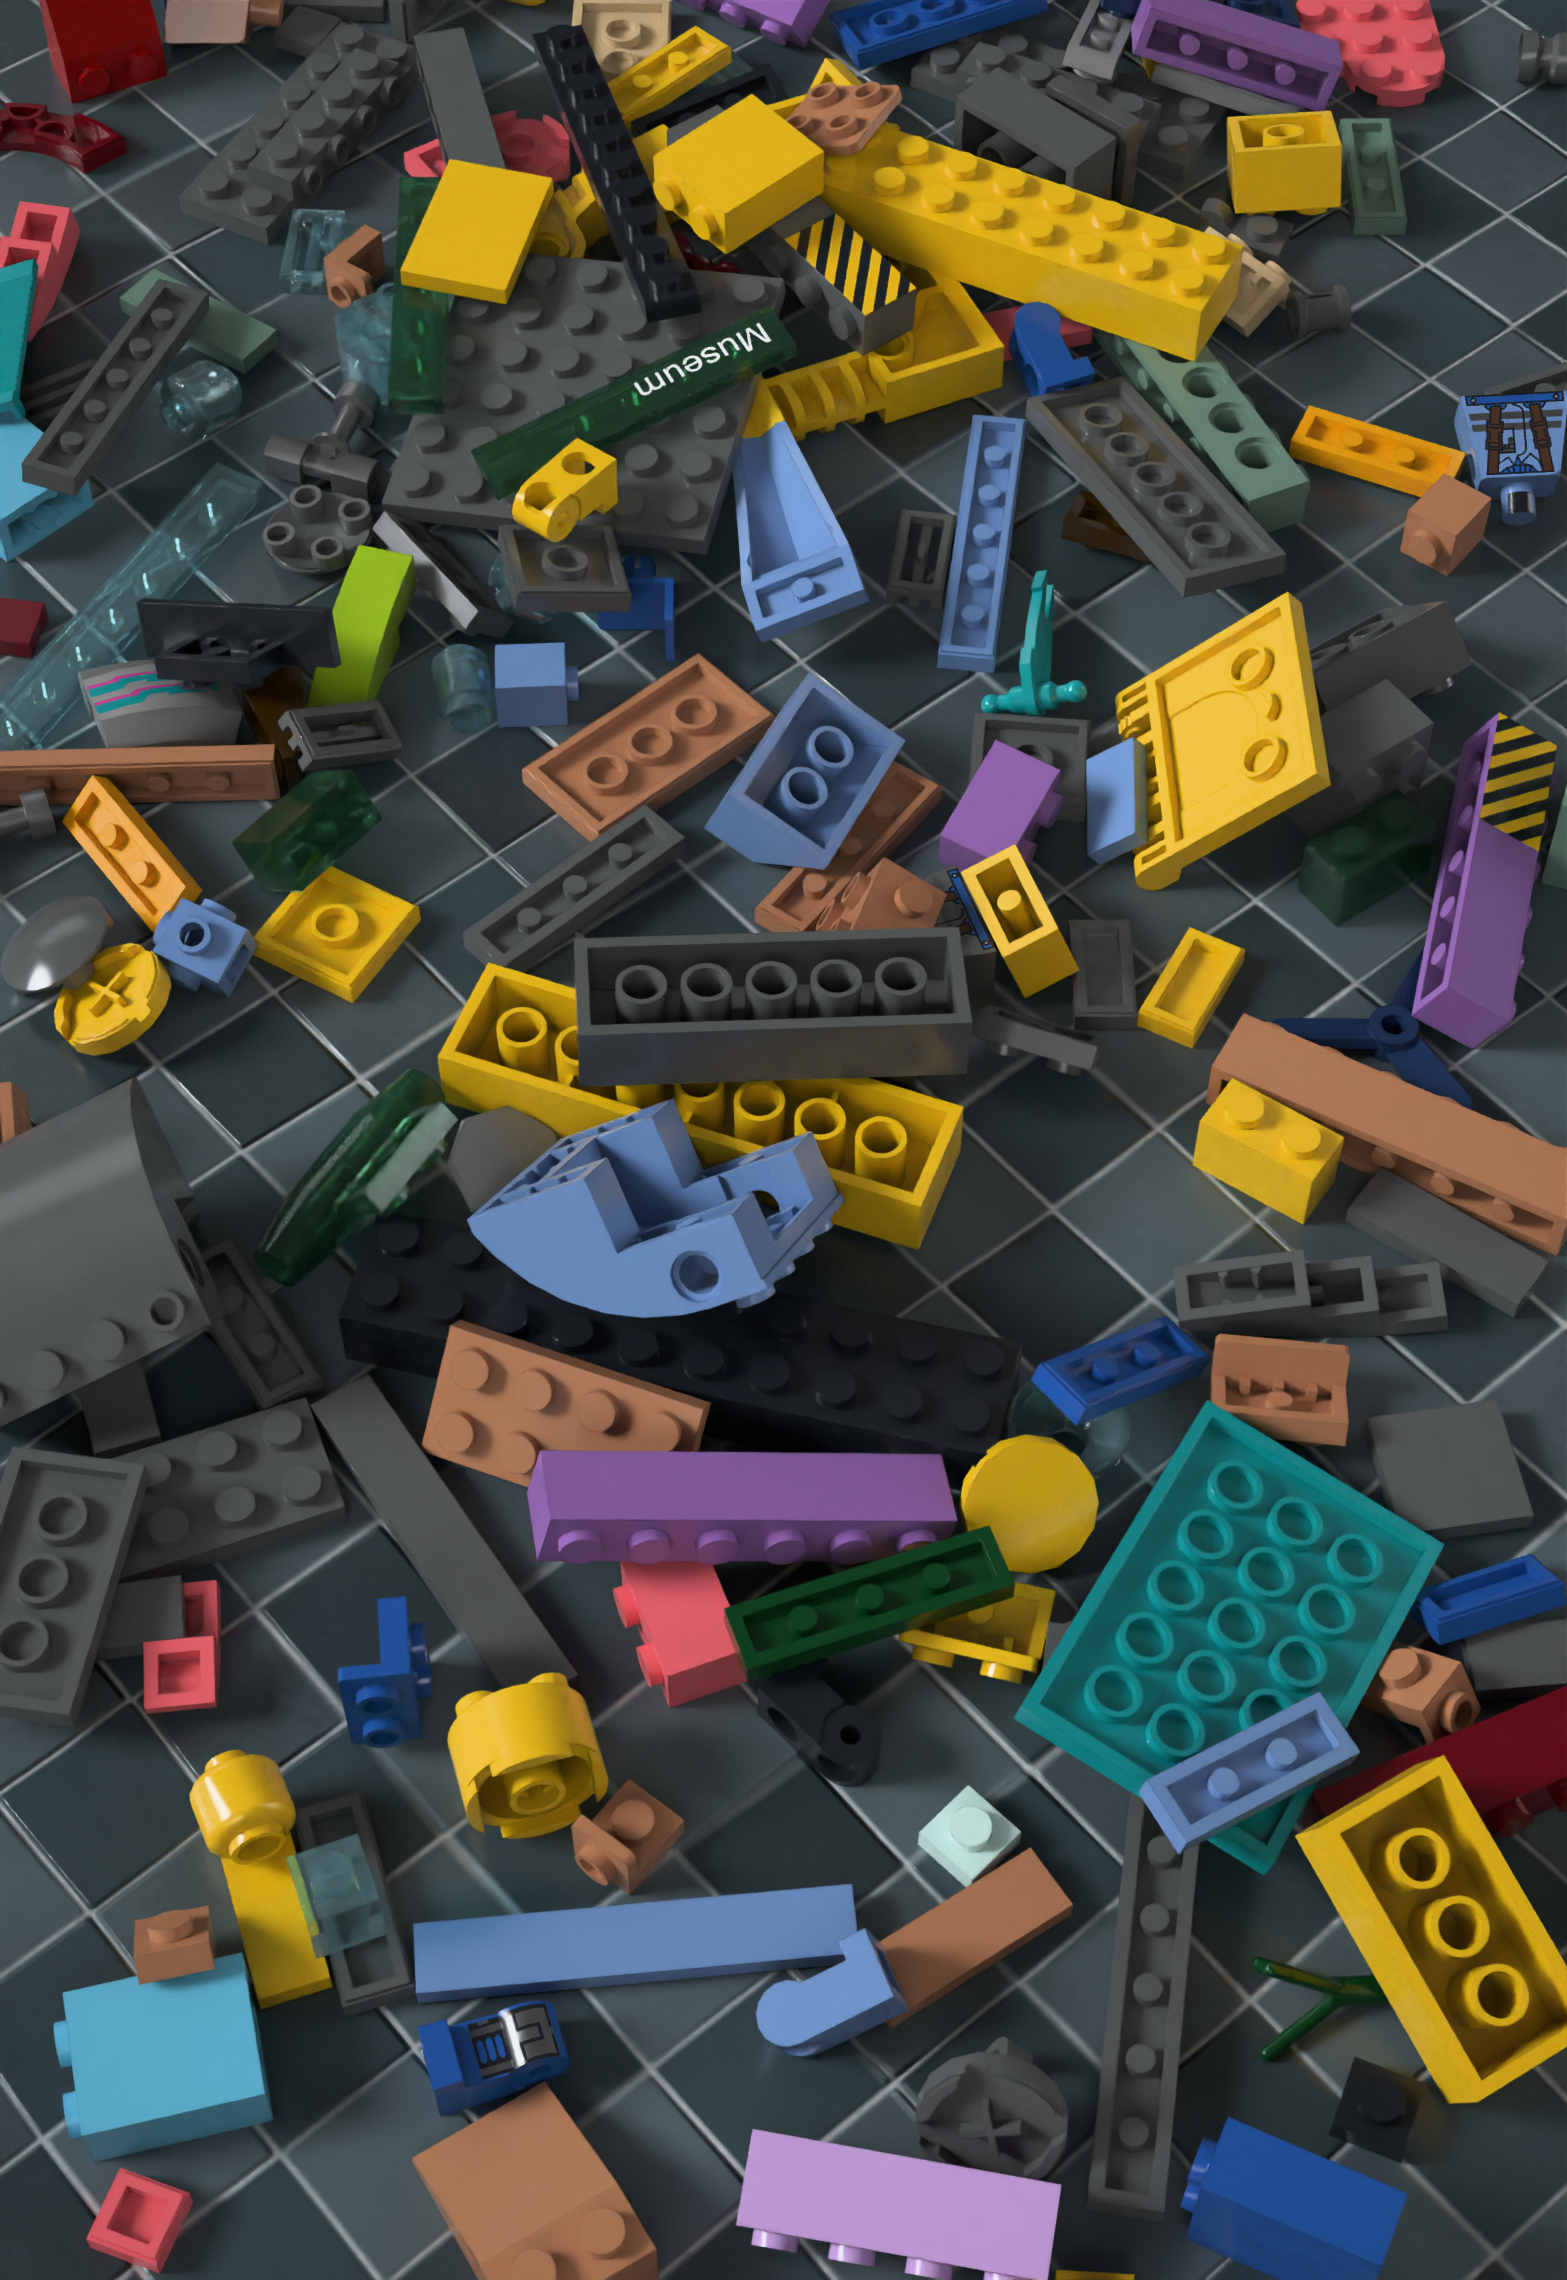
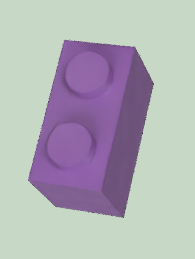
(1001, 808)

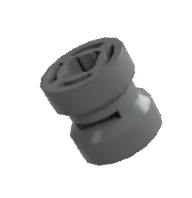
(1541, 58)

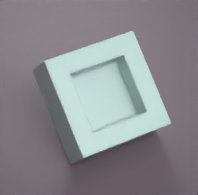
(969, 1837)

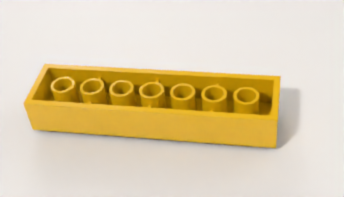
(1036, 240)
(879, 1141)

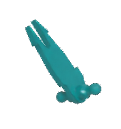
(1036, 690)

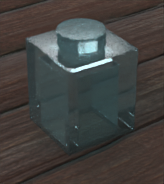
(337, 1895)

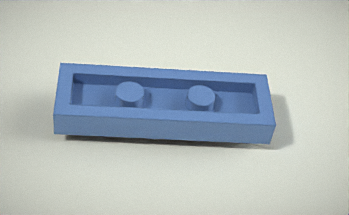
(1248, 1772)

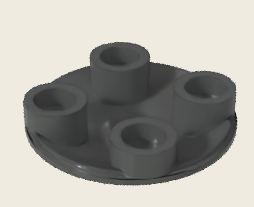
(318, 531)
(56, 945)

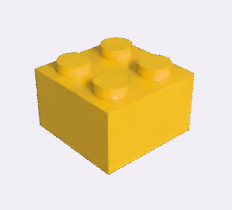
(1284, 163)

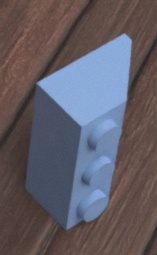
(805, 780)

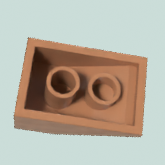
(535, 2198)

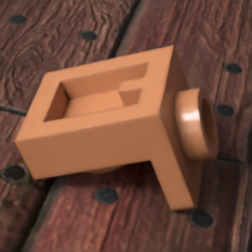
(625, 1838)

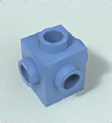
(203, 946)

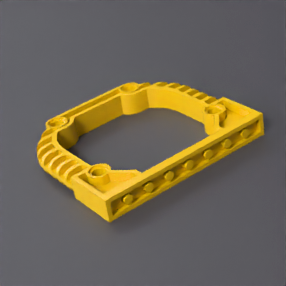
(936, 363)

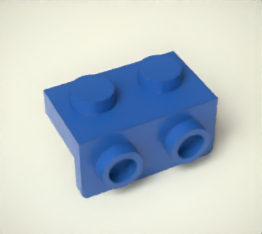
(385, 1697)

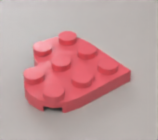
(1383, 45)
(524, 144)

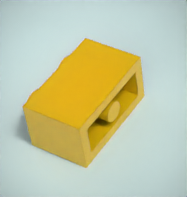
(1019, 921)
(1267, 1151)

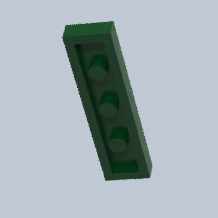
(868, 1603)

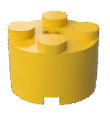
(526, 1757)

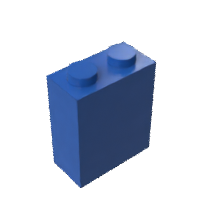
(1288, 2208)

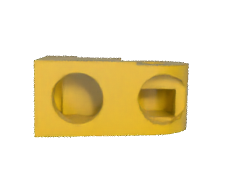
(563, 492)

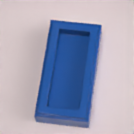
(1487, 1599)

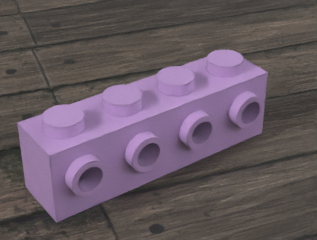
(898, 2207)

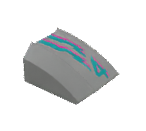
(145, 711)

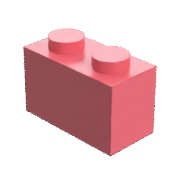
(681, 1626)

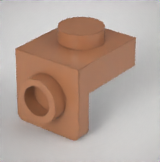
(354, 266)
(1422, 1691)
(174, 1944)

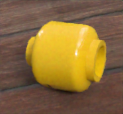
(243, 1807)

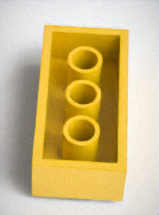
(1444, 1929)

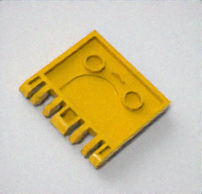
(1225, 738)

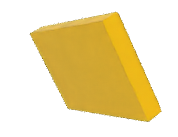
(477, 231)

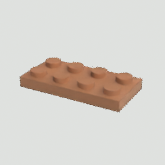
(512, 1398)

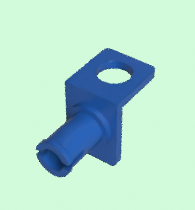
(650, 606)

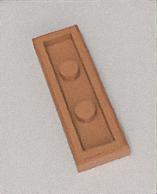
(974, 1930)

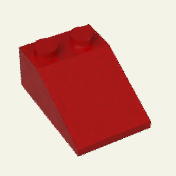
(102, 45)

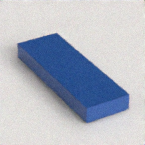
(1120, 1369)

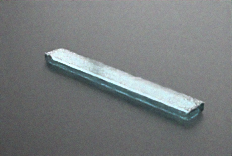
(111, 616)

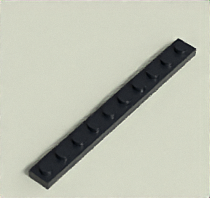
(616, 175)

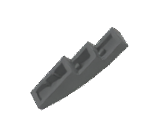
(1309, 1300)

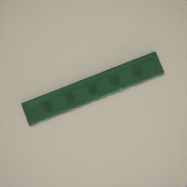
(418, 318)

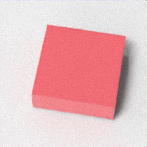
(139, 2220)

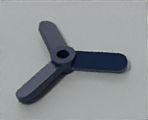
(1400, 1048)

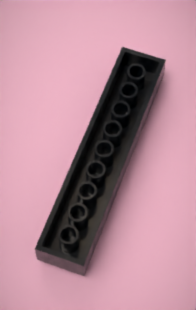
(775, 1372)

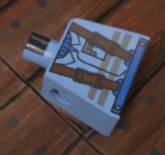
(1513, 447)

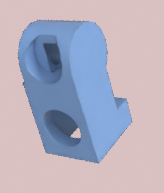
(834, 2003)

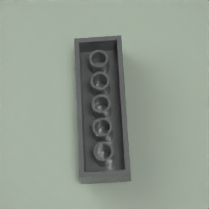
(771, 1006)

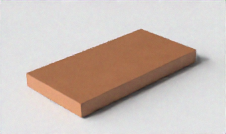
(649, 748)

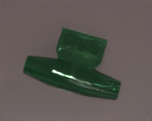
(357, 1176)

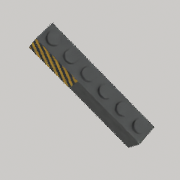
(831, 268)

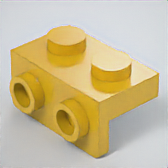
(1003, 1635)

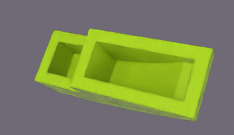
(366, 626)

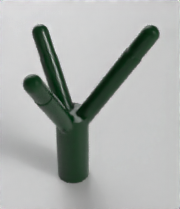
(1337, 1993)

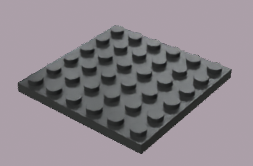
(556, 340)

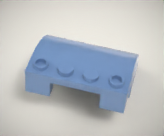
(644, 1231)

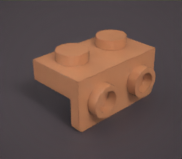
(1283, 1387)

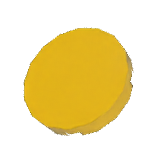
(1033, 1500)

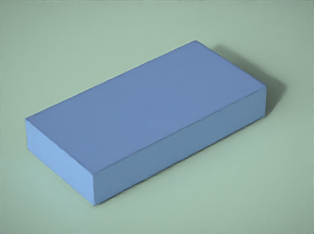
(1116, 801)

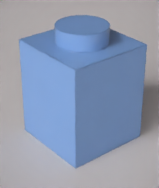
(533, 684)

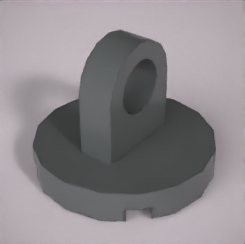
(993, 2113)

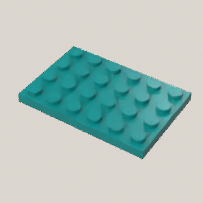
(1222, 1608)

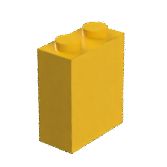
(738, 174)

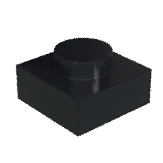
(1378, 2110)

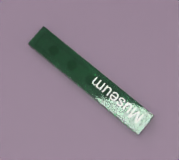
(638, 399)

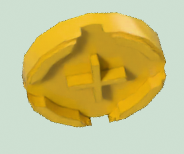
(116, 1002)

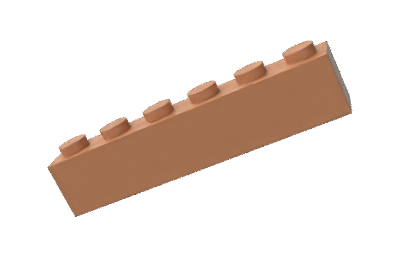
(1425, 1138)

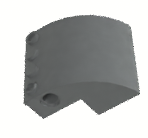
(93, 1250)

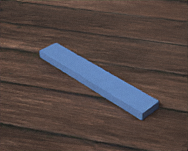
(982, 544)
(632, 1943)

